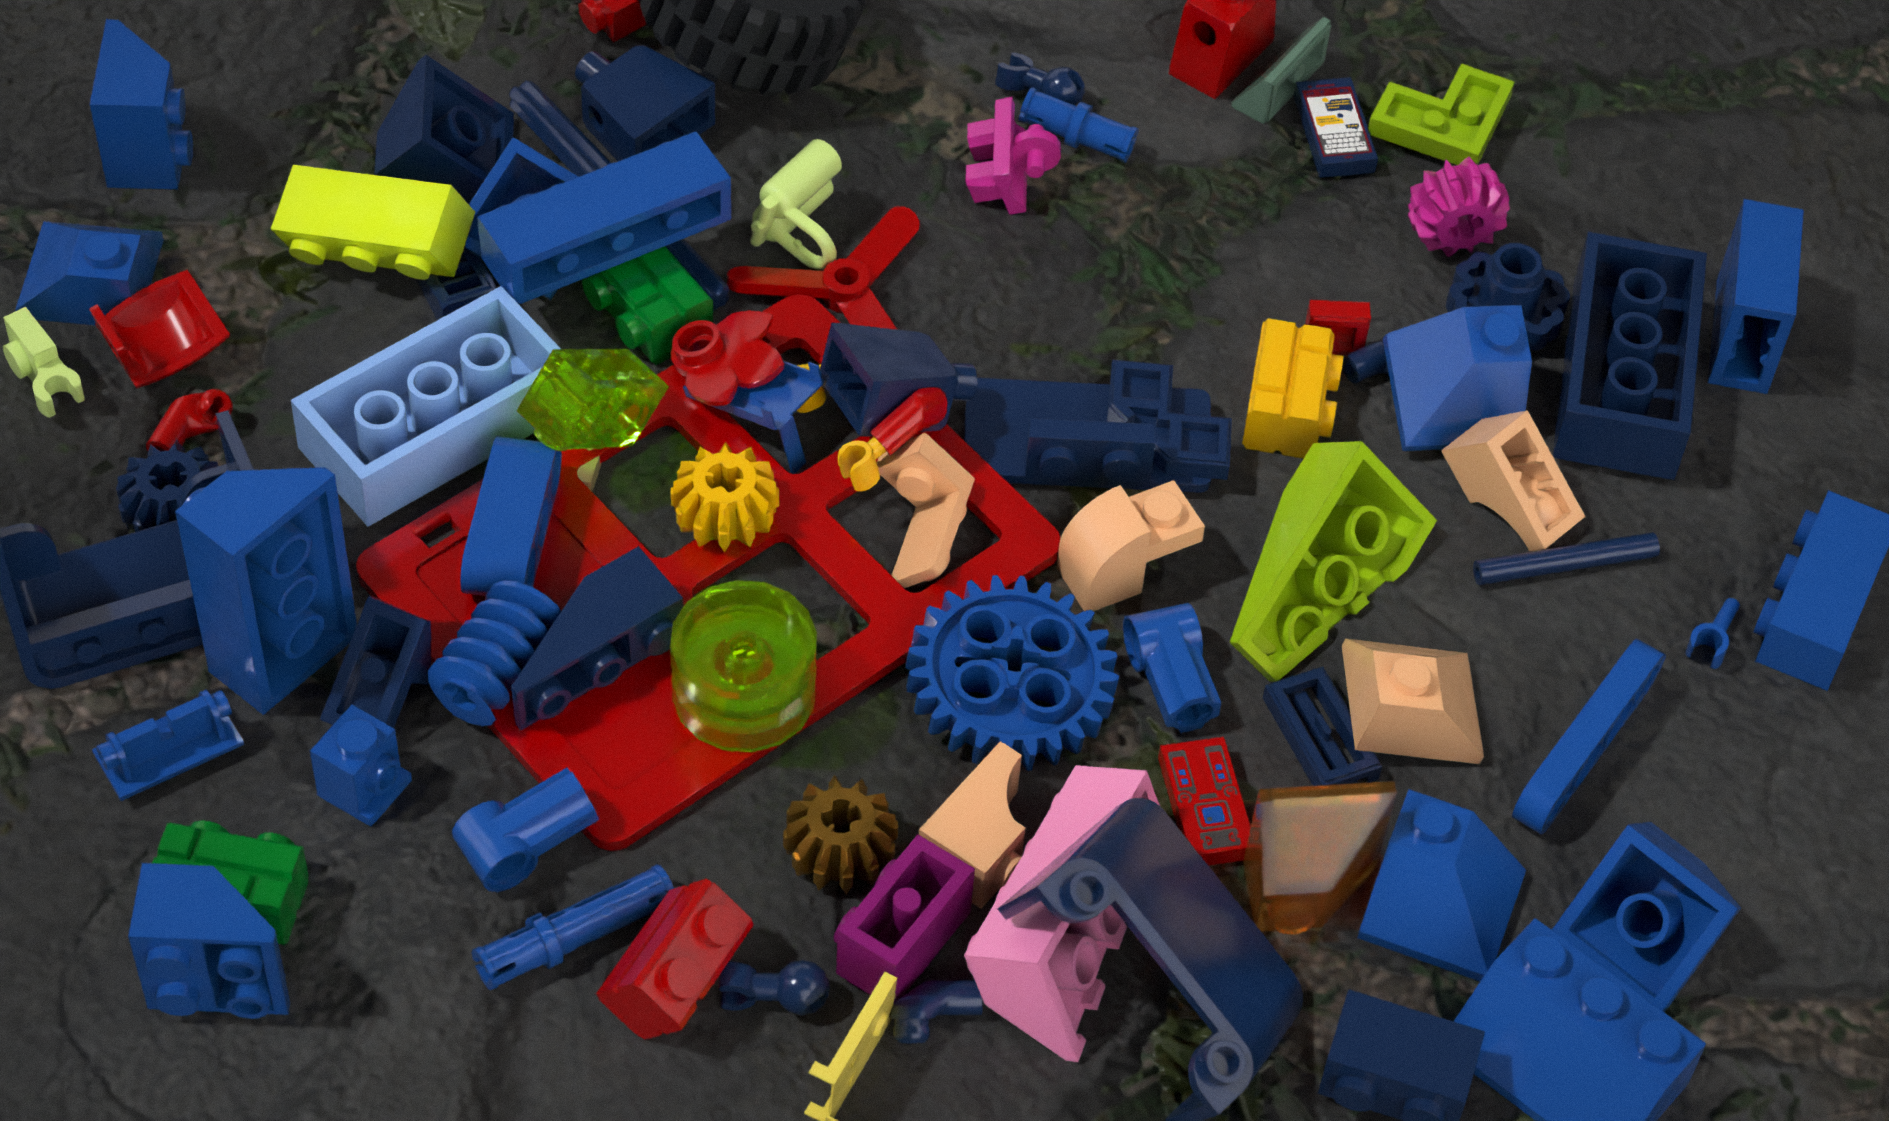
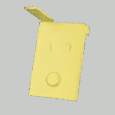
(855, 1049)

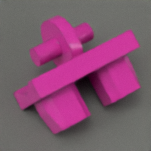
(1014, 156)

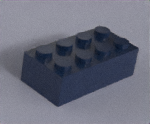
(1631, 356)

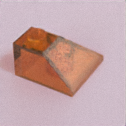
(1312, 850)

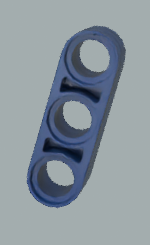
(511, 515)

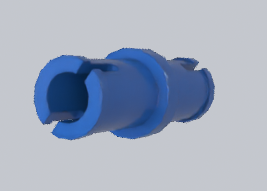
(1078, 125)

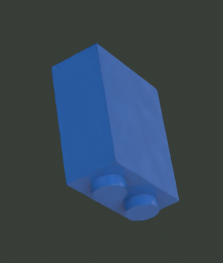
(1756, 296)

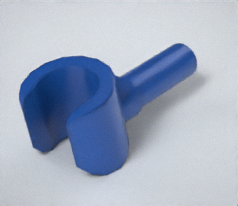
(1715, 633)

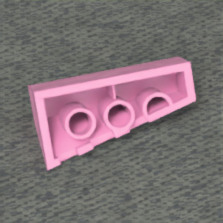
(1034, 964)

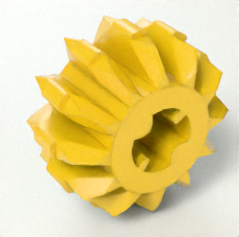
(725, 496)

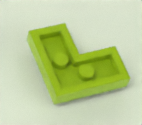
(1448, 126)

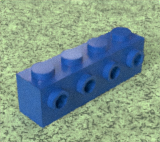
(610, 212)

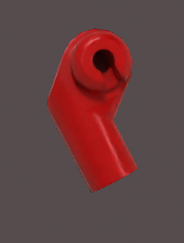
(190, 417)

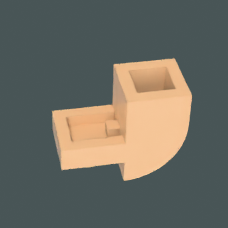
(1116, 535)

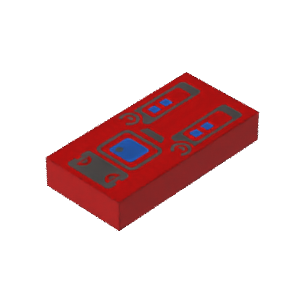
(1206, 798)

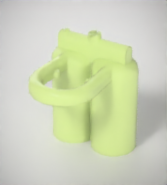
(792, 197)

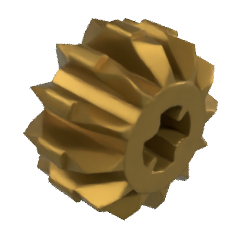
(840, 834)

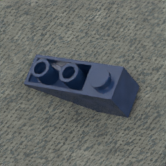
(603, 630)

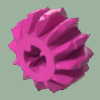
(1458, 206)

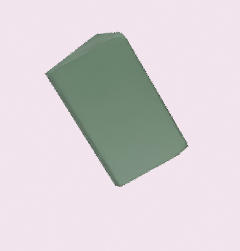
(1277, 81)

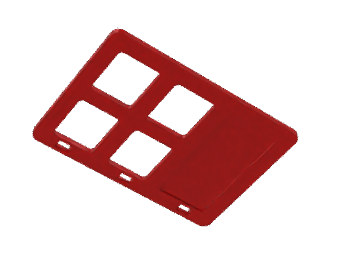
(627, 736)

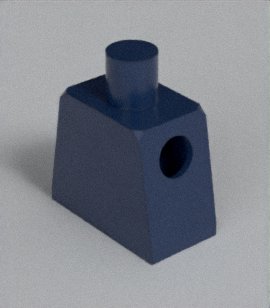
(642, 100)

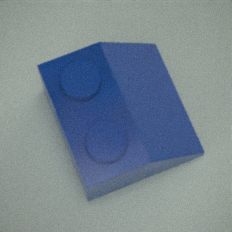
(138, 114)

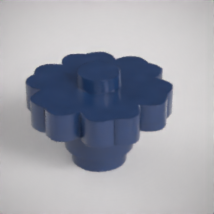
(1513, 278)

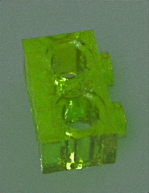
(591, 399)

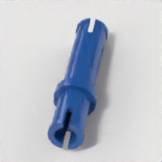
(550, 937)

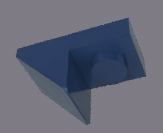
(381, 663)

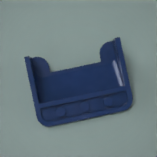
(1190, 929)

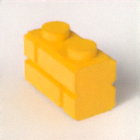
(1290, 388)

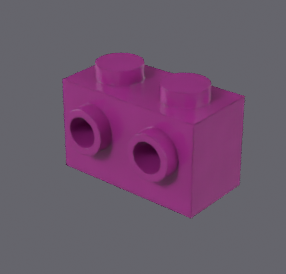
(904, 917)

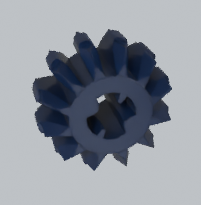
(154, 485)

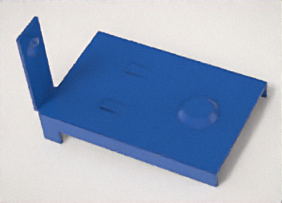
(775, 403)

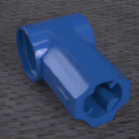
(1170, 651)
(508, 838)

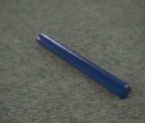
(583, 157)

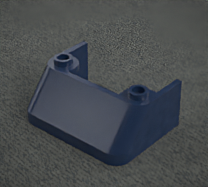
(105, 601)

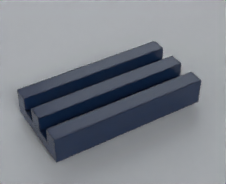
(1365, 763)

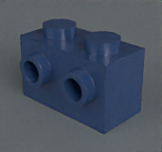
(1400, 1061)

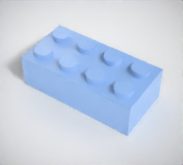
(424, 405)

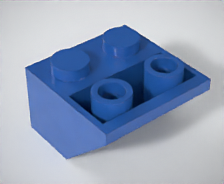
(203, 945)

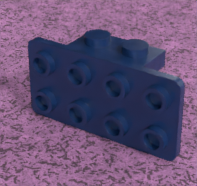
(1063, 435)

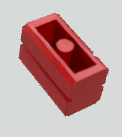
(675, 959)

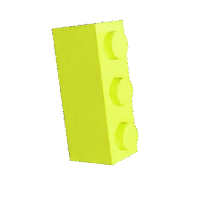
(373, 222)

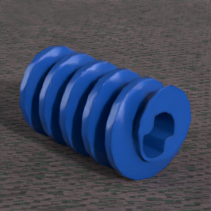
(491, 651)

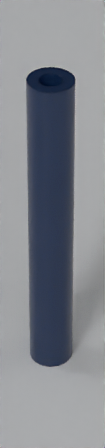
(1566, 558)

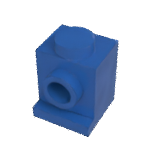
(359, 766)

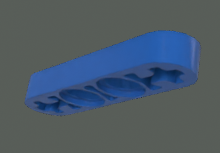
(1588, 736)

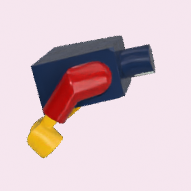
(887, 389)

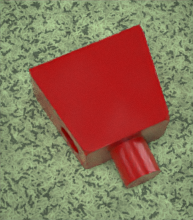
(1239, 36)

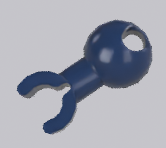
(1058, 82)
(798, 987)

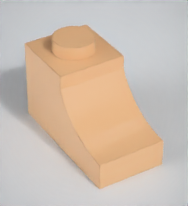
(1514, 474)
(979, 824)

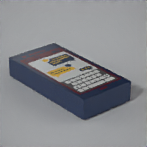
(1335, 127)

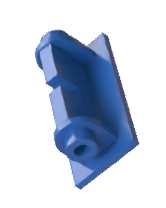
(169, 745)

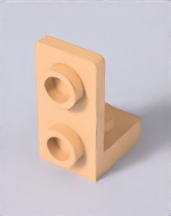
(940, 494)

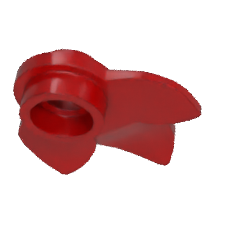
(725, 356)

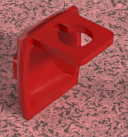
(161, 329)

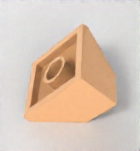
(1412, 701)

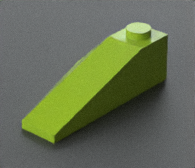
(1330, 546)

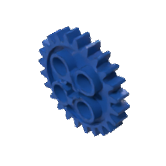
(1011, 671)

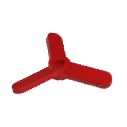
(844, 281)

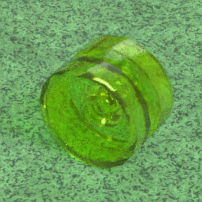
(743, 665)

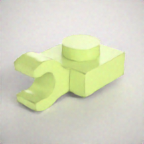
(36, 356)

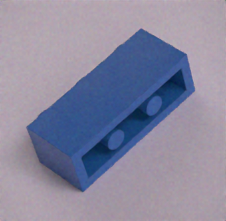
(1822, 589)

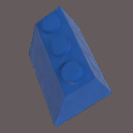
(1574, 1037)

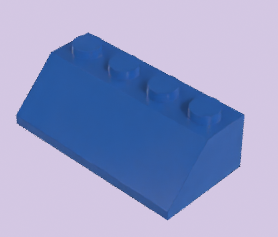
(268, 578)

